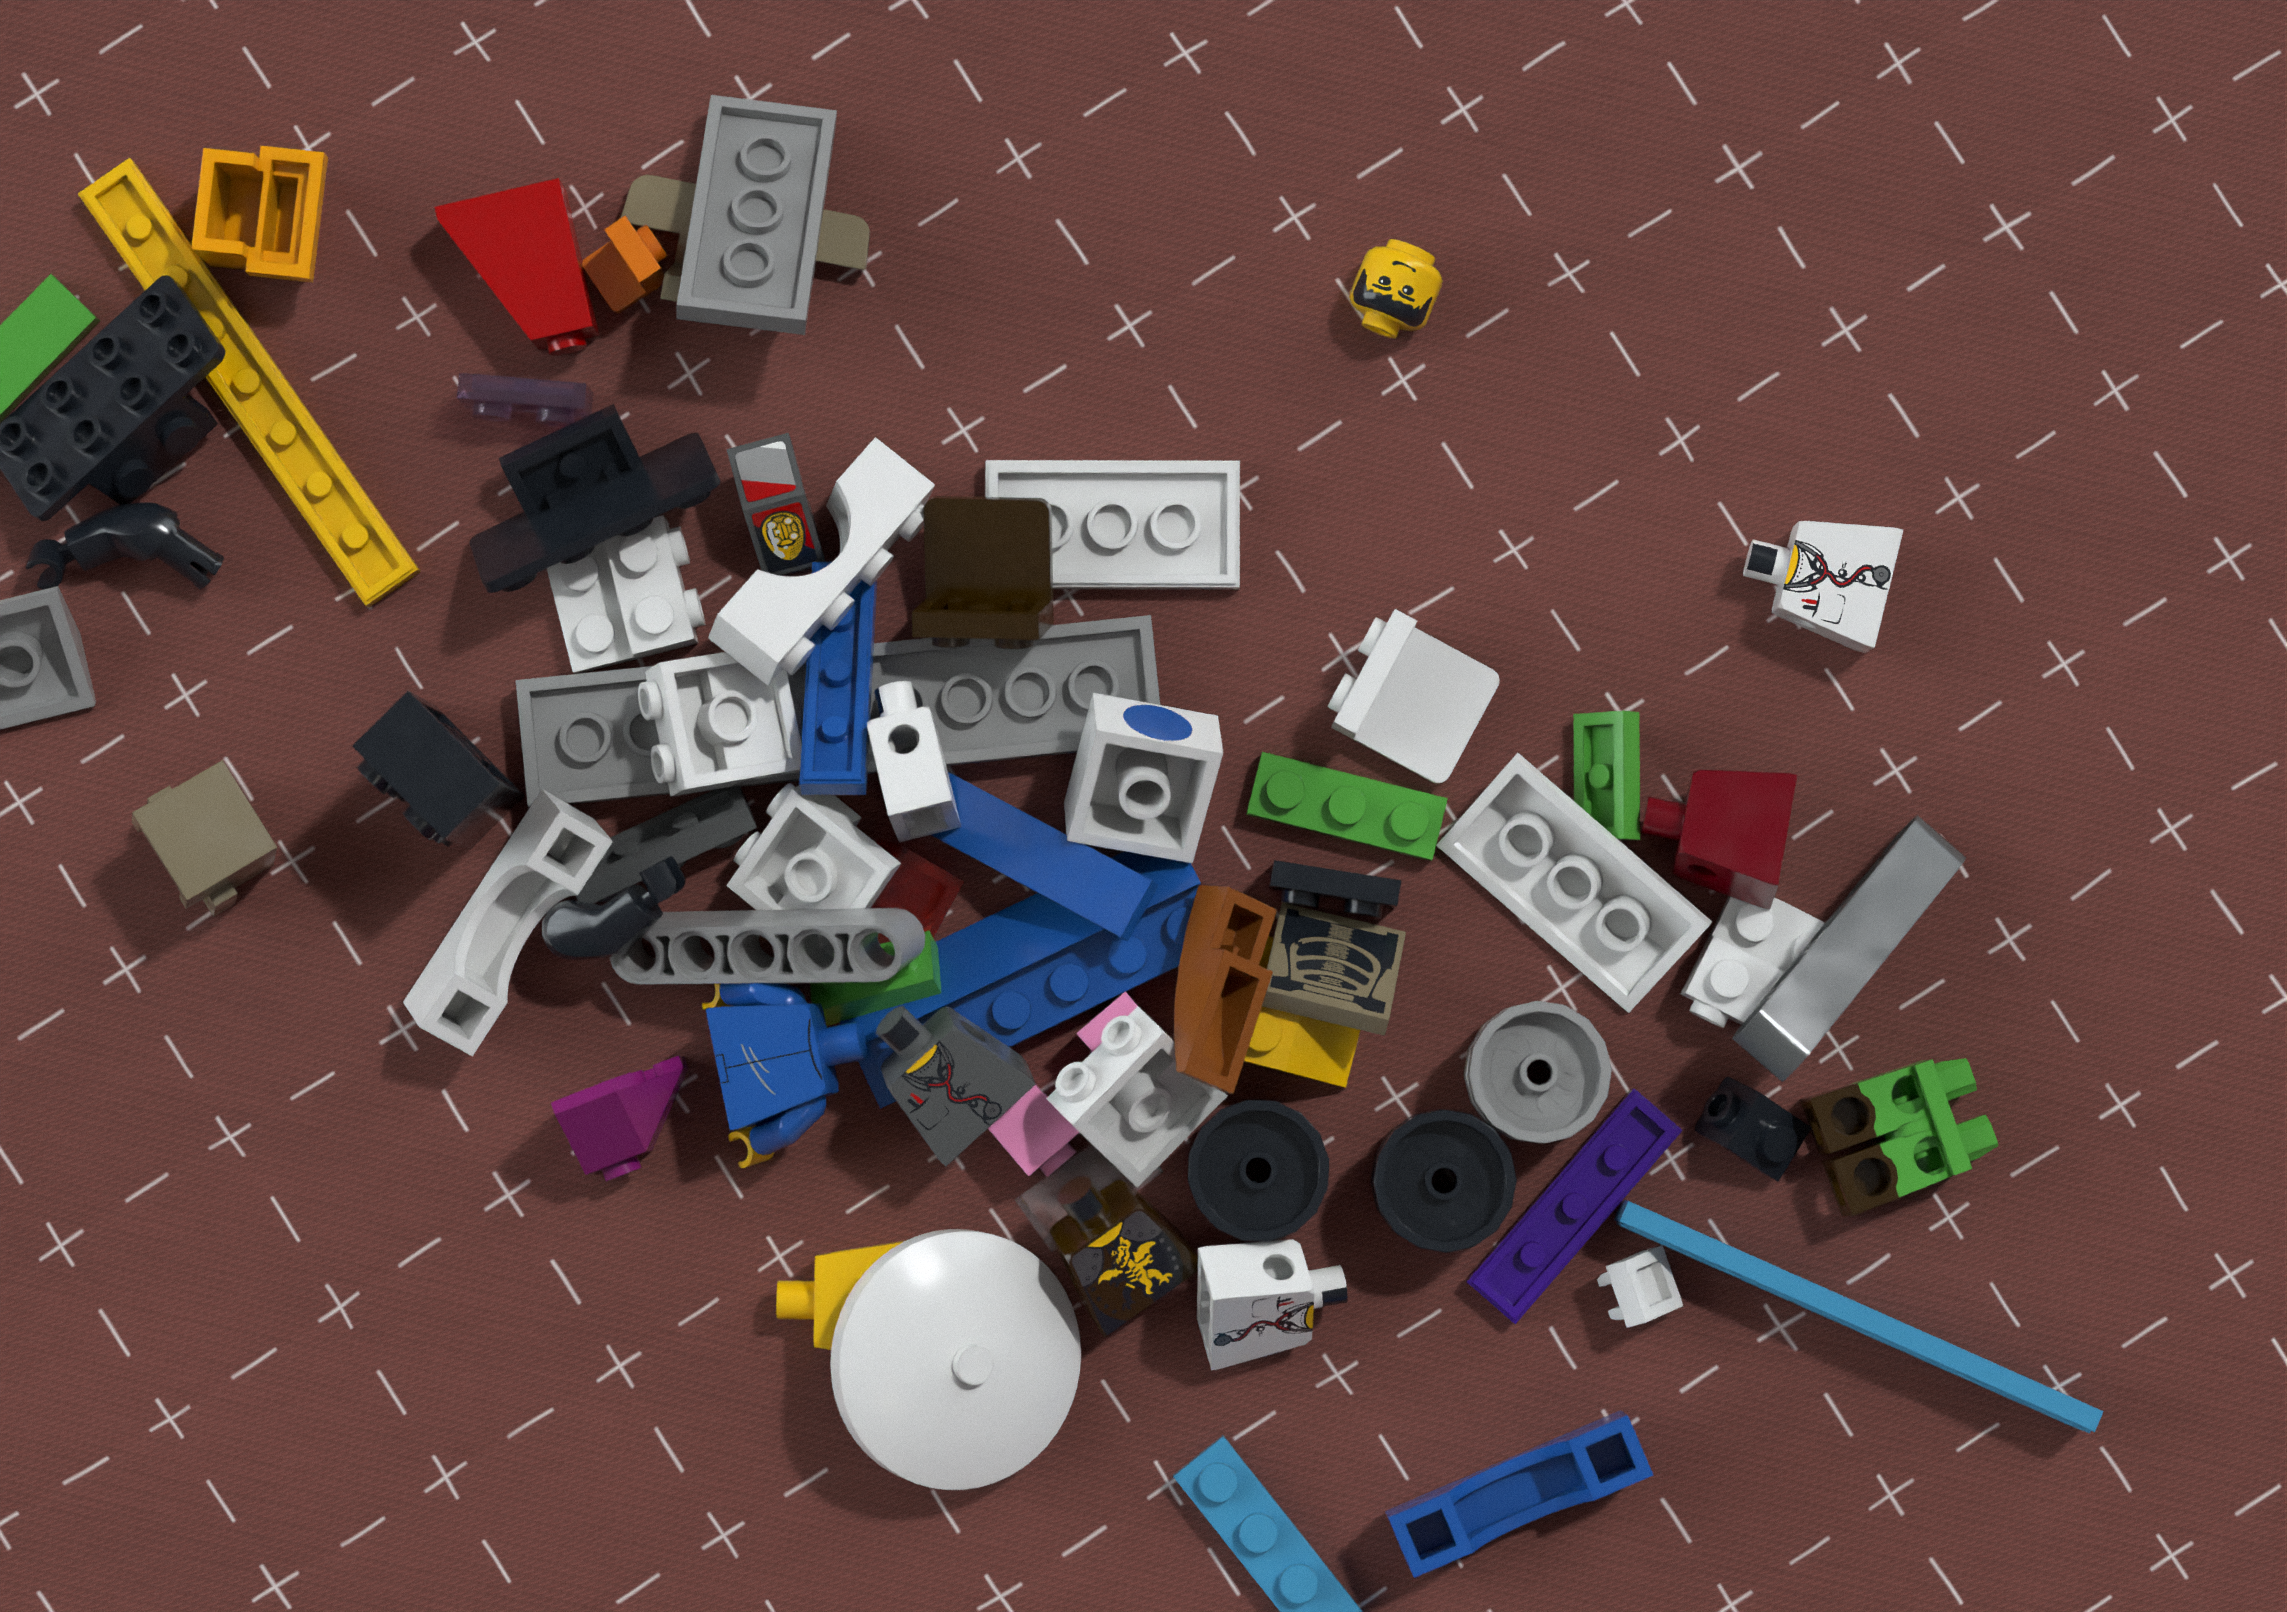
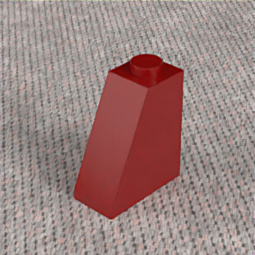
(529, 259)

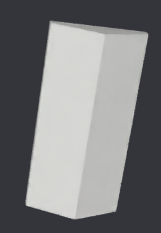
(1573, 883)

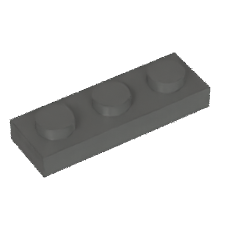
(683, 832)

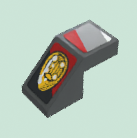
(776, 505)

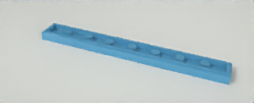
(1857, 1317)

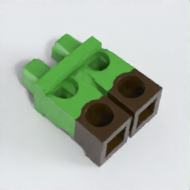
(1918, 1130)

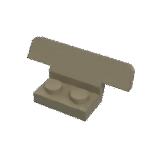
(668, 207)

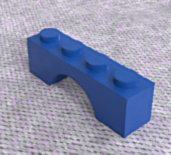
(1518, 1491)

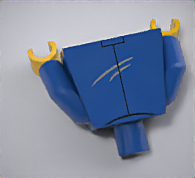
(775, 1062)

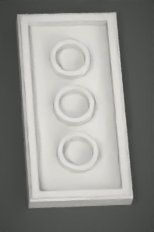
(1133, 520)

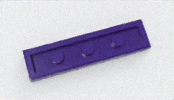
(1573, 1205)

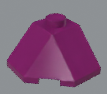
(620, 1117)

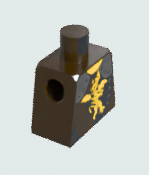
(1118, 1250)

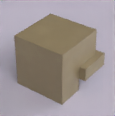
(206, 837)

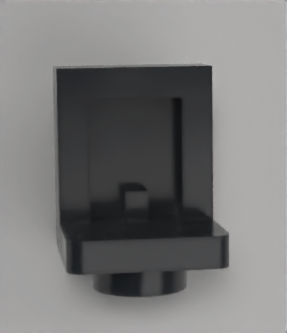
(1752, 1127)

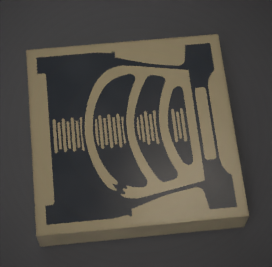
(1333, 968)

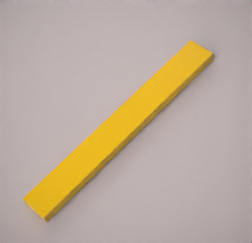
(256, 389)

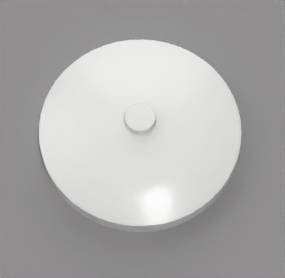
(955, 1359)

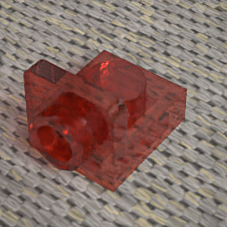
(918, 888)

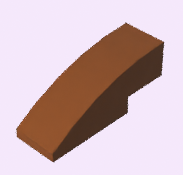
(1220, 985)

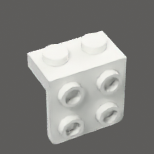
(1413, 698)

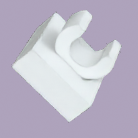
(1642, 1287)

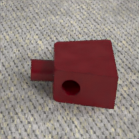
(1728, 831)

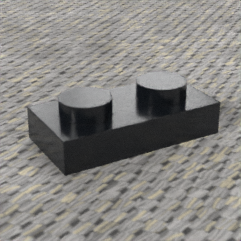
(1306, 884)

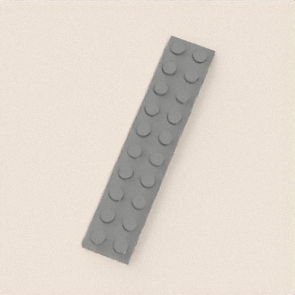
(988, 704)

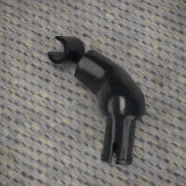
(128, 531)
(595, 931)

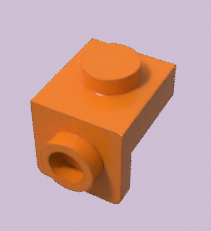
(626, 265)

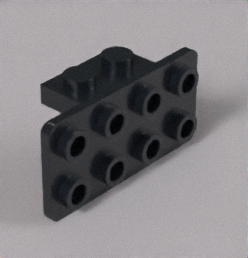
(116, 407)
(584, 490)

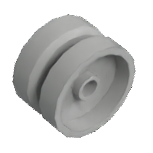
(1499, 1080)

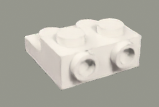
(627, 599)
(718, 724)
(811, 859)
(1746, 958)
(1132, 1097)

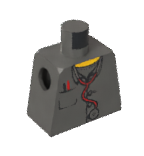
(950, 1077)

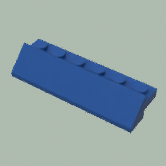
(1046, 964)

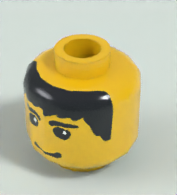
(1396, 288)

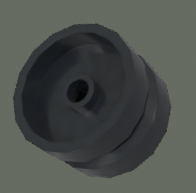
(1296, 1176)
(1477, 1197)

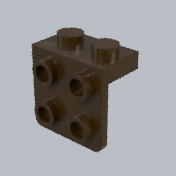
(986, 571)

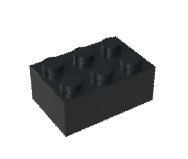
(436, 769)

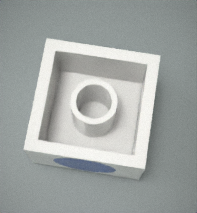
(1143, 778)

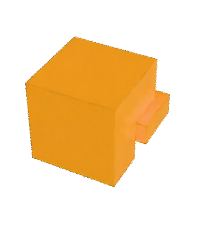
(260, 211)

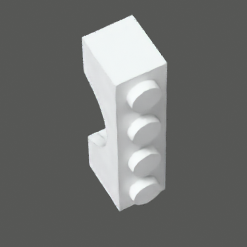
(776, 615)
(471, 970)

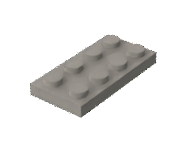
(757, 215)

